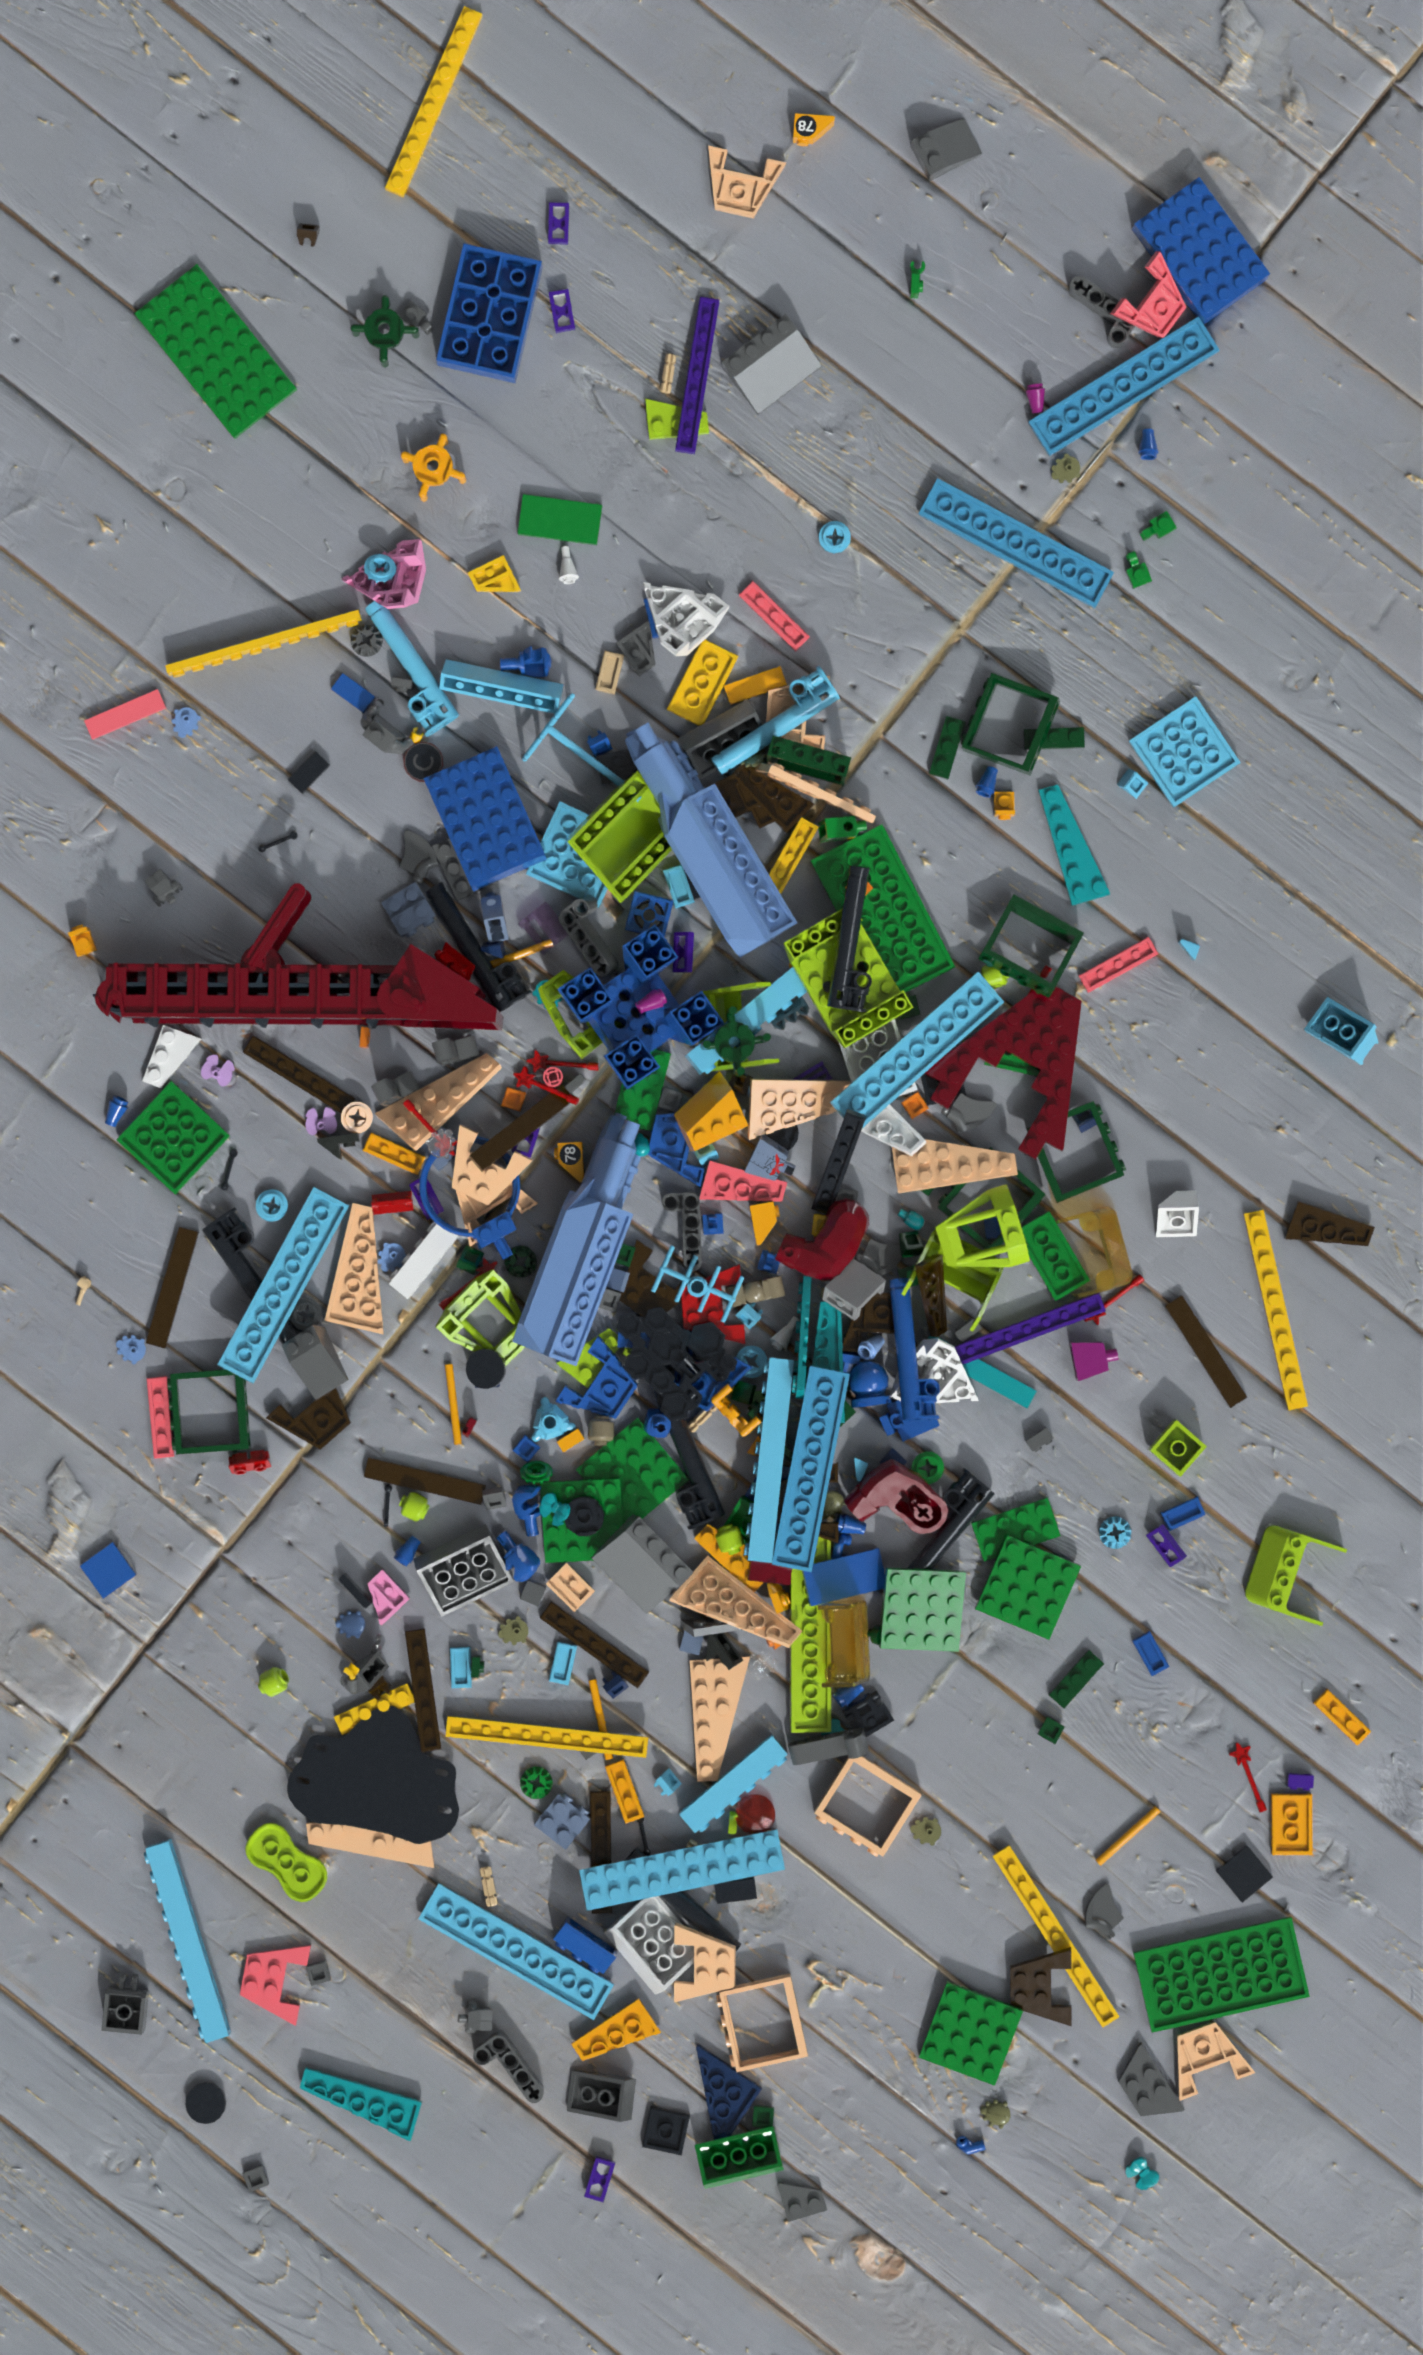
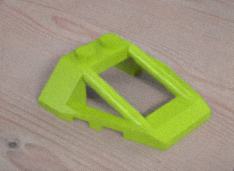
(583, 1042)
(1009, 1224)
(454, 1315)

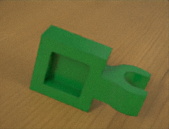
(916, 283)
(1160, 526)
(1137, 573)

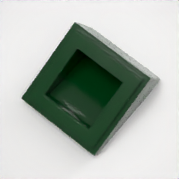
(910, 1244)
(470, 1259)

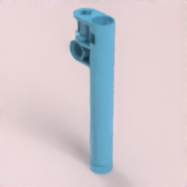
(430, 694)
(805, 707)

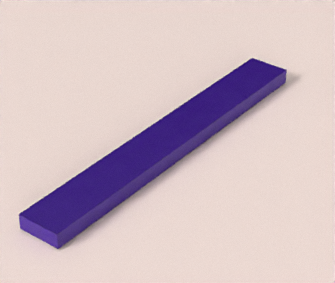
(697, 375)
(1030, 1328)

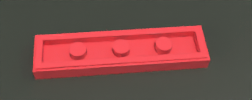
(774, 616)
(125, 714)
(1118, 964)
(160, 1417)

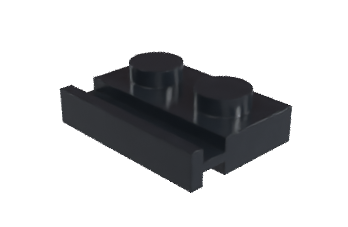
(619, 763)

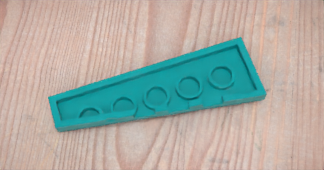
(1074, 857)
(828, 1341)
(799, 1367)
(376, 2105)

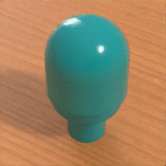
(642, 1145)
(911, 1219)

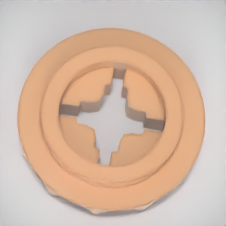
(361, 1124)

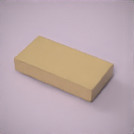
(609, 672)

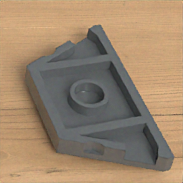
(1147, 2086)

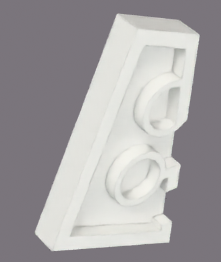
(168, 1055)
(894, 1131)

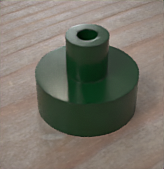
(874, 1634)

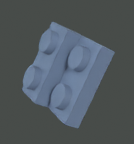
(409, 910)
(563, 1820)

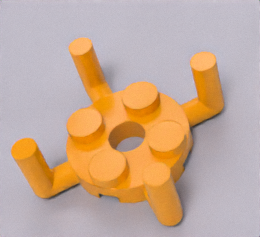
(438, 476)
(732, 1412)

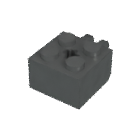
(134, 1999)

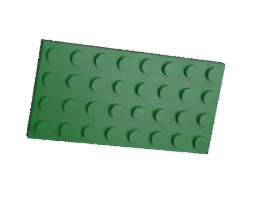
(215, 351)
(891, 910)
(1221, 1974)

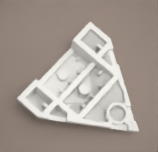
(683, 617)
(941, 1362)

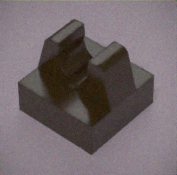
(308, 231)
(740, 1084)
(381, 1685)

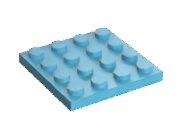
(1184, 752)
(563, 866)

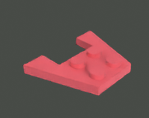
(1159, 307)
(265, 1979)

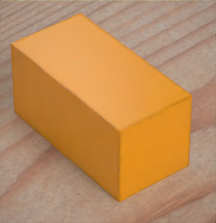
(570, 1440)

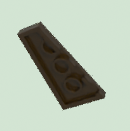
(781, 802)
(1320, 1225)
(932, 1288)

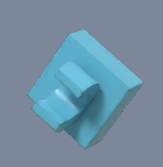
(749, 1316)
(667, 1782)

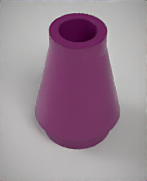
(1035, 395)
(653, 1000)

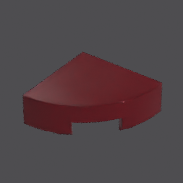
(469, 1426)

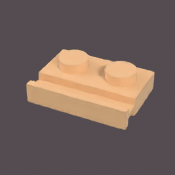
(570, 1587)

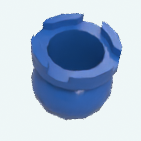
(869, 1383)

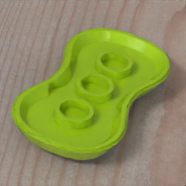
(297, 1872)

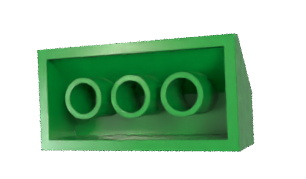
(739, 2157)

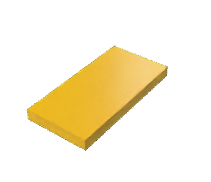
(702, 683)

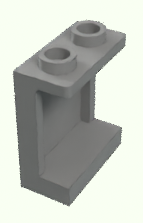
(853, 1289)

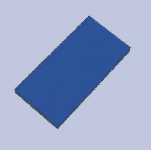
(844, 1577)

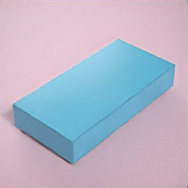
(678, 886)
(563, 1663)
(460, 1667)

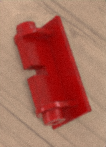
(455, 960)
(392, 1202)
(240, 1464)

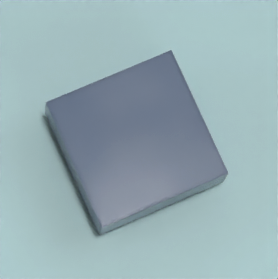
(618, 1280)
(691, 1644)

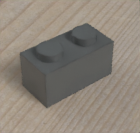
(964, 1332)
(1039, 1439)

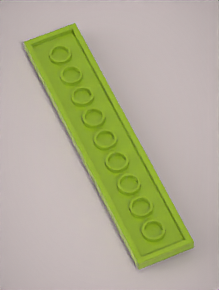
(809, 1656)

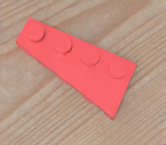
(732, 1183)

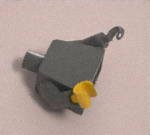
(384, 734)
(366, 1671)

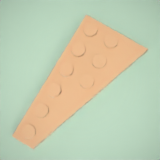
(810, 788)
(438, 1100)
(789, 1102)
(949, 1164)
(356, 1286)
(725, 1598)
(714, 1707)
(369, 1843)

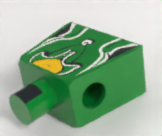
(832, 829)

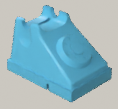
(1343, 1030)

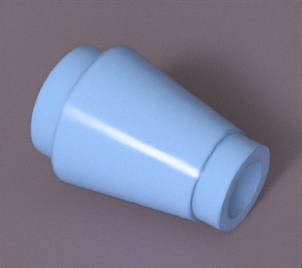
(869, 1348)

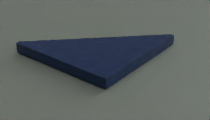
(726, 2093)

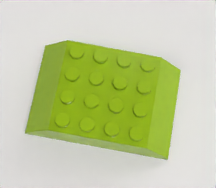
(622, 837)

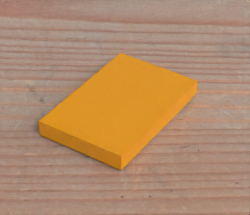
(1291, 1824)

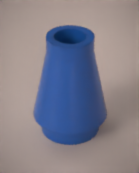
(1148, 447)
(986, 784)
(116, 1109)
(850, 1525)
(407, 1551)
(846, 1695)

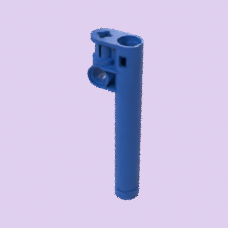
(916, 1401)

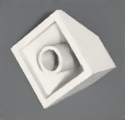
(1178, 1215)

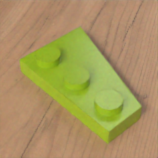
(665, 419)
(588, 1365)

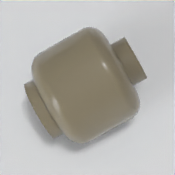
(601, 1430)

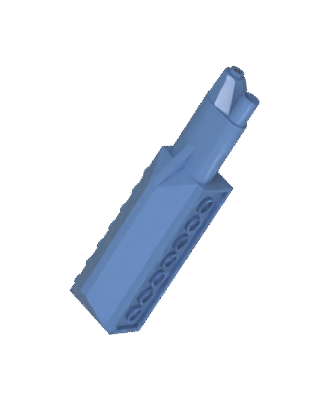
(710, 845)
(582, 1249)

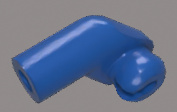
(838, 1547)
(968, 2146)

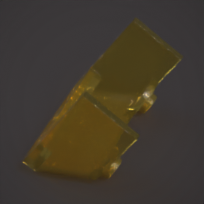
(1119, 1267)
(848, 1643)

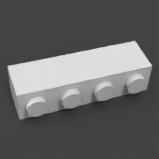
(422, 1261)

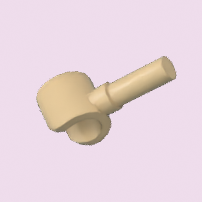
(84, 1283)

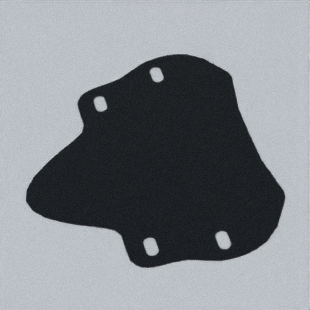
(376, 1781)

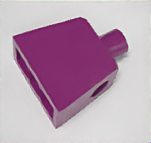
(1091, 1358)

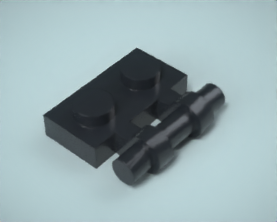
(872, 1720)

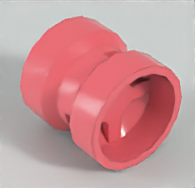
(556, 1078)

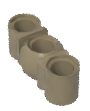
(758, 1291)

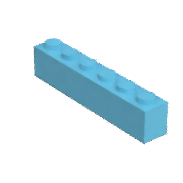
(501, 686)
(733, 1784)

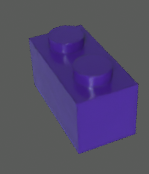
(1302, 1781)

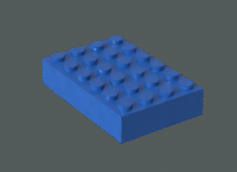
(1202, 250)
(489, 313)
(485, 818)

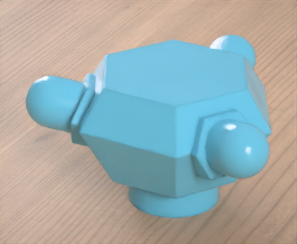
(550, 1422)

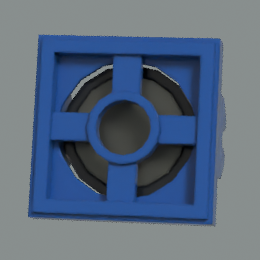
(648, 913)

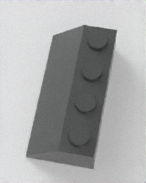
(717, 735)

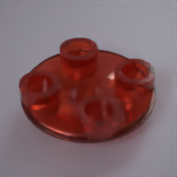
(755, 1814)

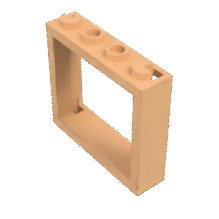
(857, 1838)
(731, 2041)

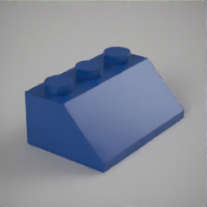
(585, 1946)

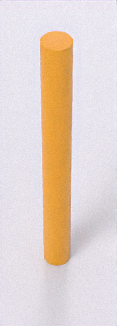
(521, 953)
(453, 1404)
(598, 1710)
(1128, 1835)

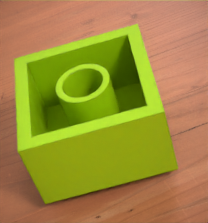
(1177, 1447)

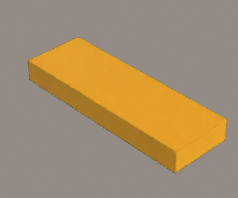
(755, 685)
(394, 1153)
(1342, 1717)
(624, 1791)

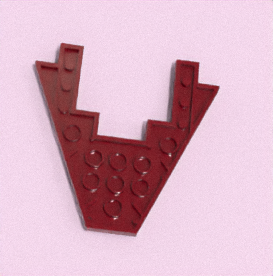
(1039, 1033)

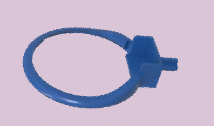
(488, 1233)

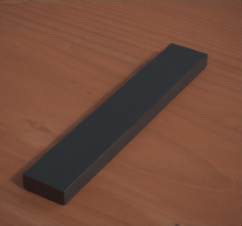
(838, 1161)

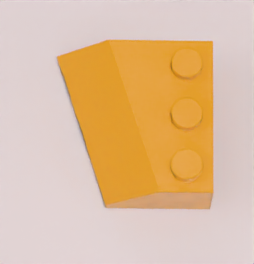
(710, 1114)

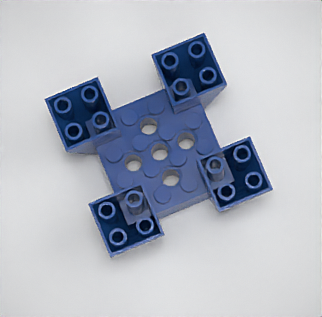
(601, 1006)

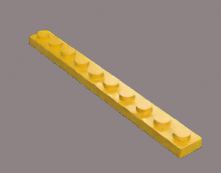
(433, 101)
(271, 641)
(1275, 1310)
(547, 1736)
(1055, 1934)

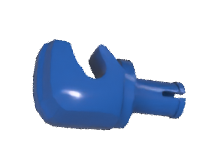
(530, 662)
(656, 1423)
(525, 1511)
(520, 1557)

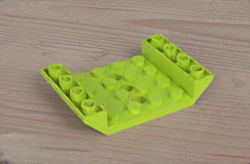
(813, 960)

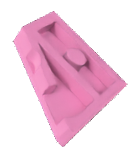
(386, 1596)

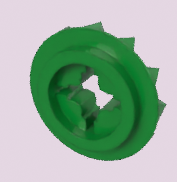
(933, 1459)
(536, 1467)
(531, 1774)

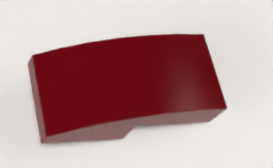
(769, 1573)

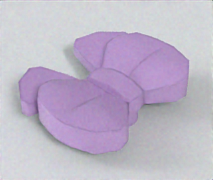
(211, 1070)
(314, 1124)

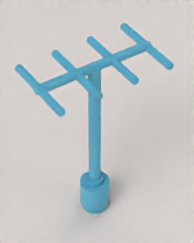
(571, 745)
(697, 1285)

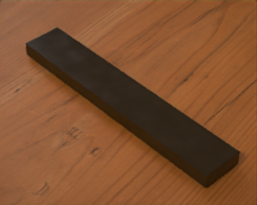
(297, 1074)
(519, 1129)
(172, 1287)
(1205, 1351)
(424, 1481)
(594, 1644)
(423, 1690)
(600, 1833)

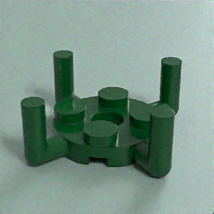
(384, 341)
(737, 1030)

